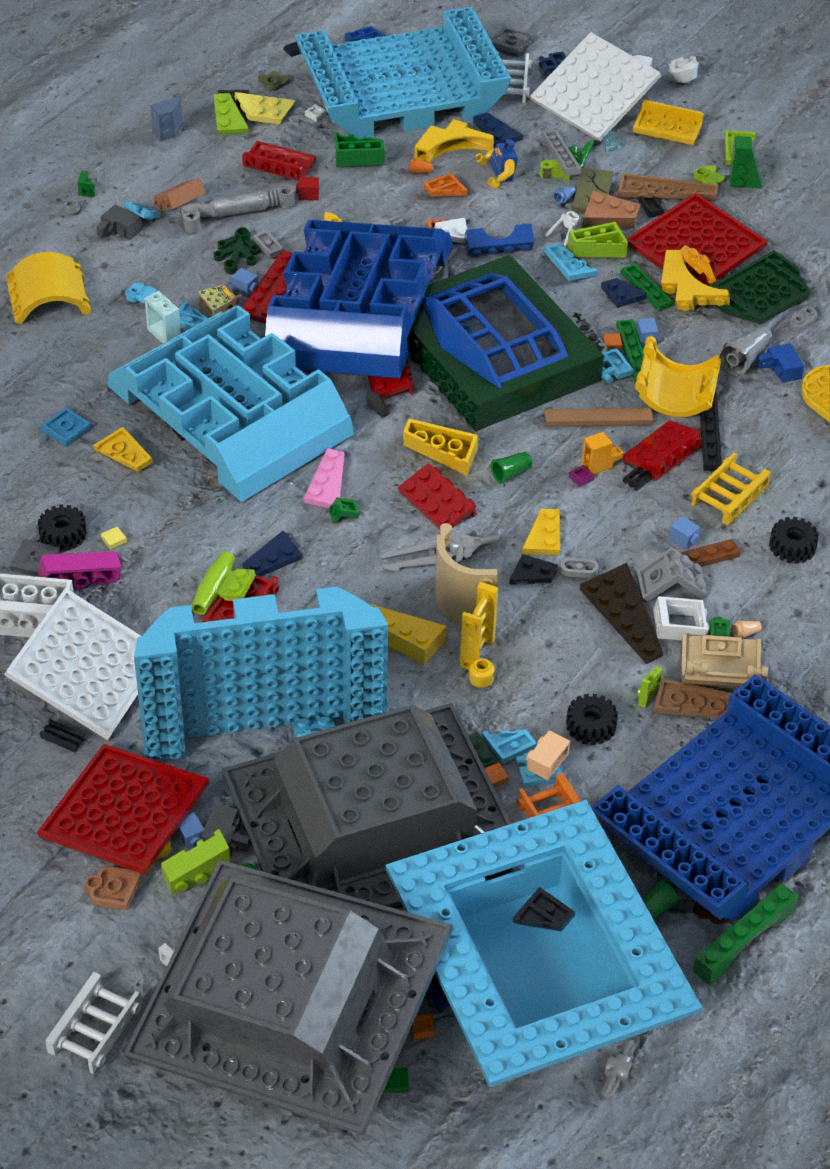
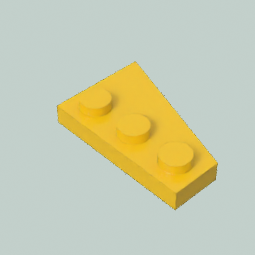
(124, 449)
(545, 534)

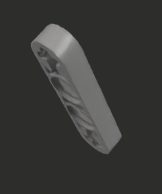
(575, 316)

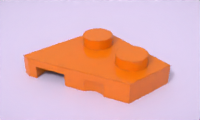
(445, 186)

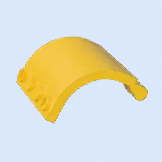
(45, 279)
(673, 386)

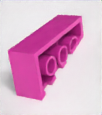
(81, 568)

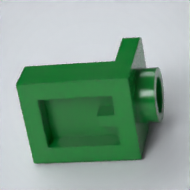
(85, 186)
(344, 508)
(719, 627)

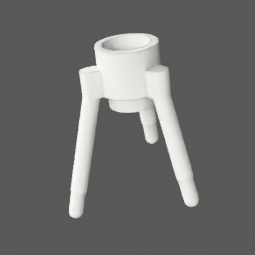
(570, 221)

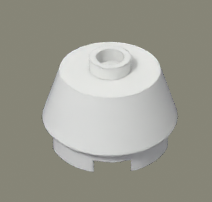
(683, 69)

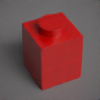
(308, 188)

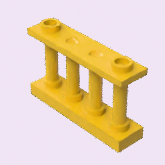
(739, 501)
(480, 625)

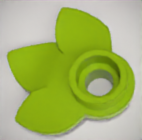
(708, 175)

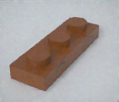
(713, 553)

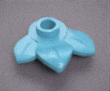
(138, 292)

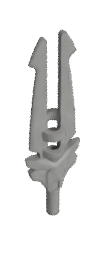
(461, 546)

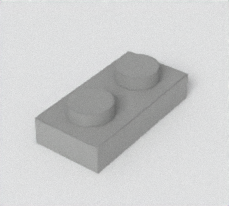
(268, 244)

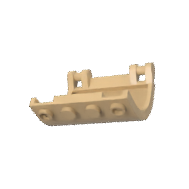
(455, 583)
(720, 660)

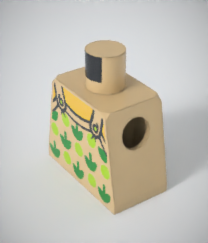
(217, 299)

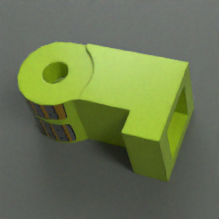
(551, 169)

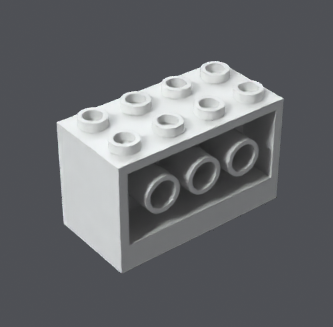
(27, 601)

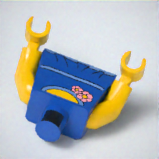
(502, 161)

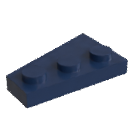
(493, 126)
(273, 555)

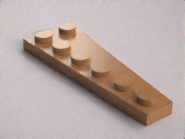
(648, 186)
(690, 700)

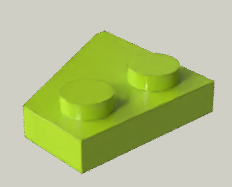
(649, 686)

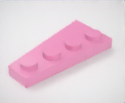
(327, 480)

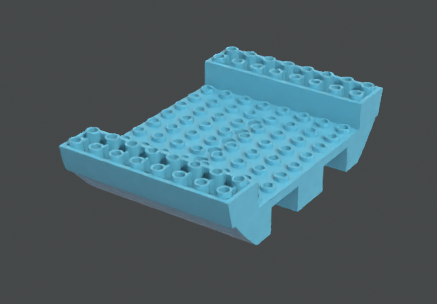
(407, 74)
(252, 442)
(259, 669)

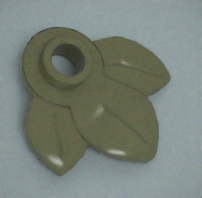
(273, 79)

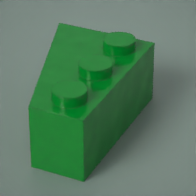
(358, 151)
(744, 166)

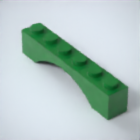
(722, 952)

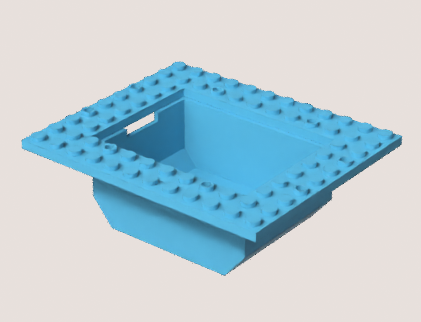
(534, 987)

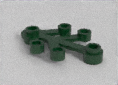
(241, 236)

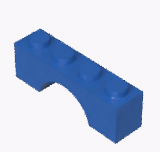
(479, 242)

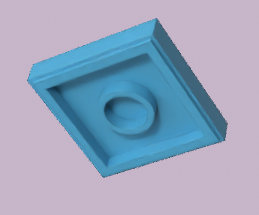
(66, 427)

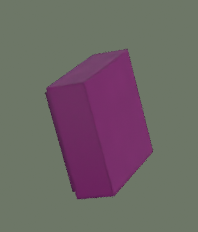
(581, 475)

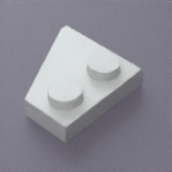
(455, 227)

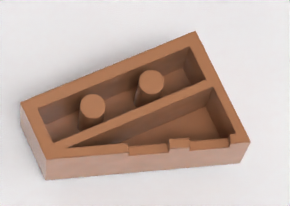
(608, 209)

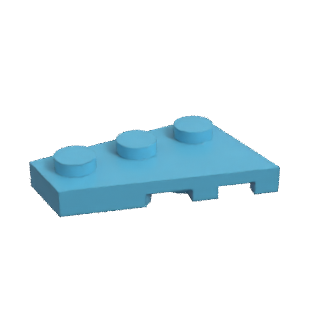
(568, 264)

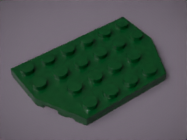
(763, 288)

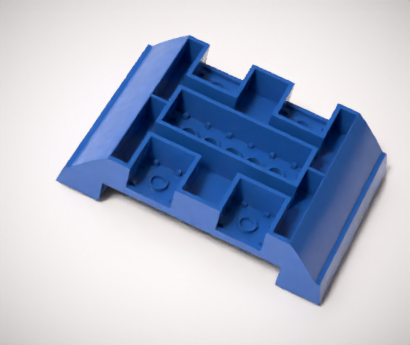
(363, 331)
(761, 839)

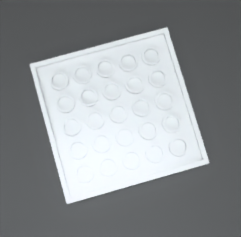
(595, 86)
(80, 664)

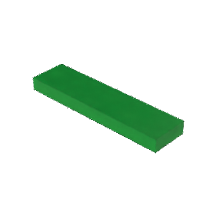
(641, 281)

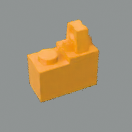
(599, 453)

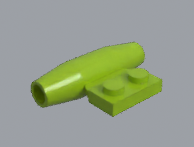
(222, 582)

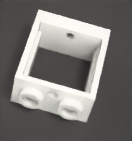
(679, 606)

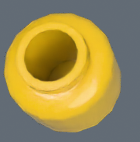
(481, 673)

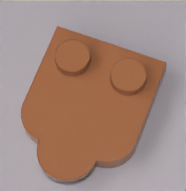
(113, 887)

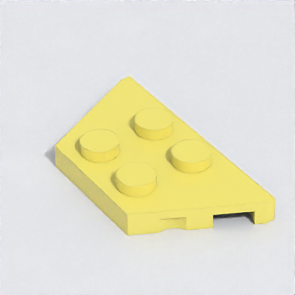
(264, 108)

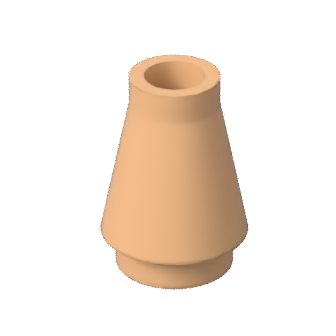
(745, 628)

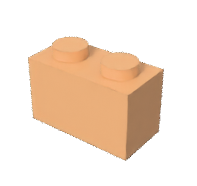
(548, 755)

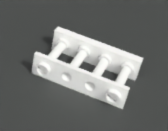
(520, 82)
(83, 1005)

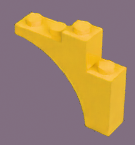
(455, 137)
(687, 288)

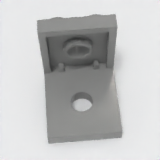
(672, 569)

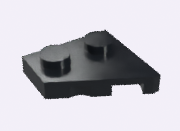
(544, 912)

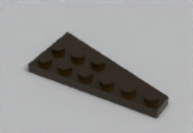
(621, 604)

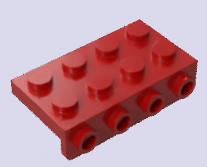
(278, 160)
(389, 386)
(664, 448)
(437, 497)
(224, 609)

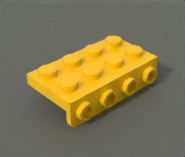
(668, 122)

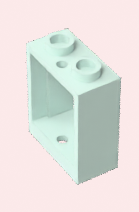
(157, 307)

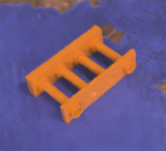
(561, 788)

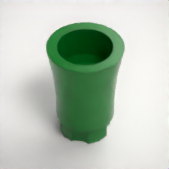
(510, 466)
(660, 899)

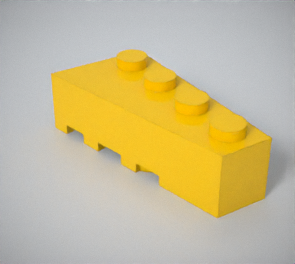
(442, 444)
(412, 635)

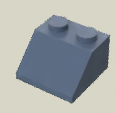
(166, 118)

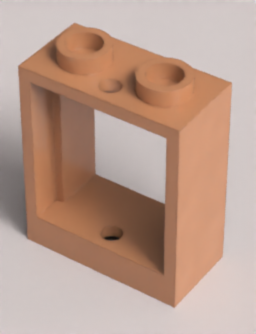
(179, 194)

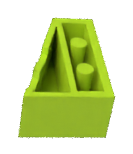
(598, 241)
(196, 865)

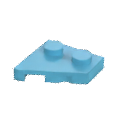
(141, 210)
(190, 317)
(509, 743)

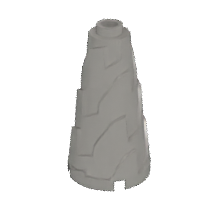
(743, 350)

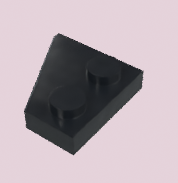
(533, 571)

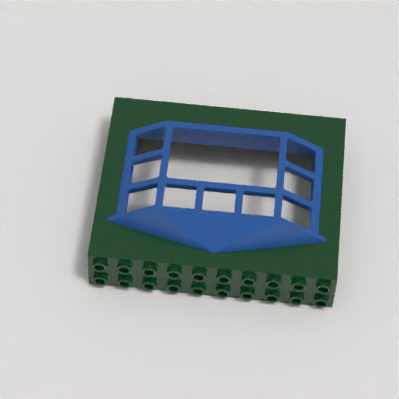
(464, 369)

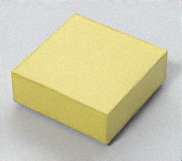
(113, 538)

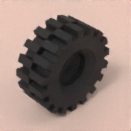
(62, 537)
(793, 549)
(591, 730)

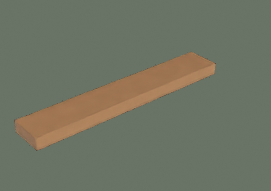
(598, 416)

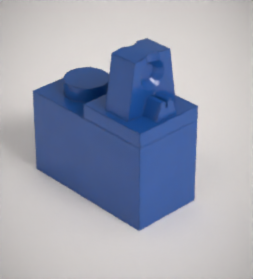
(783, 361)

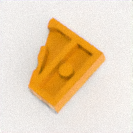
(698, 262)

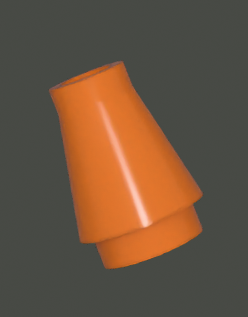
(419, 166)

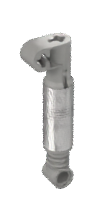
(233, 205)

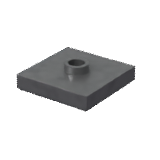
(512, 40)
(29, 556)

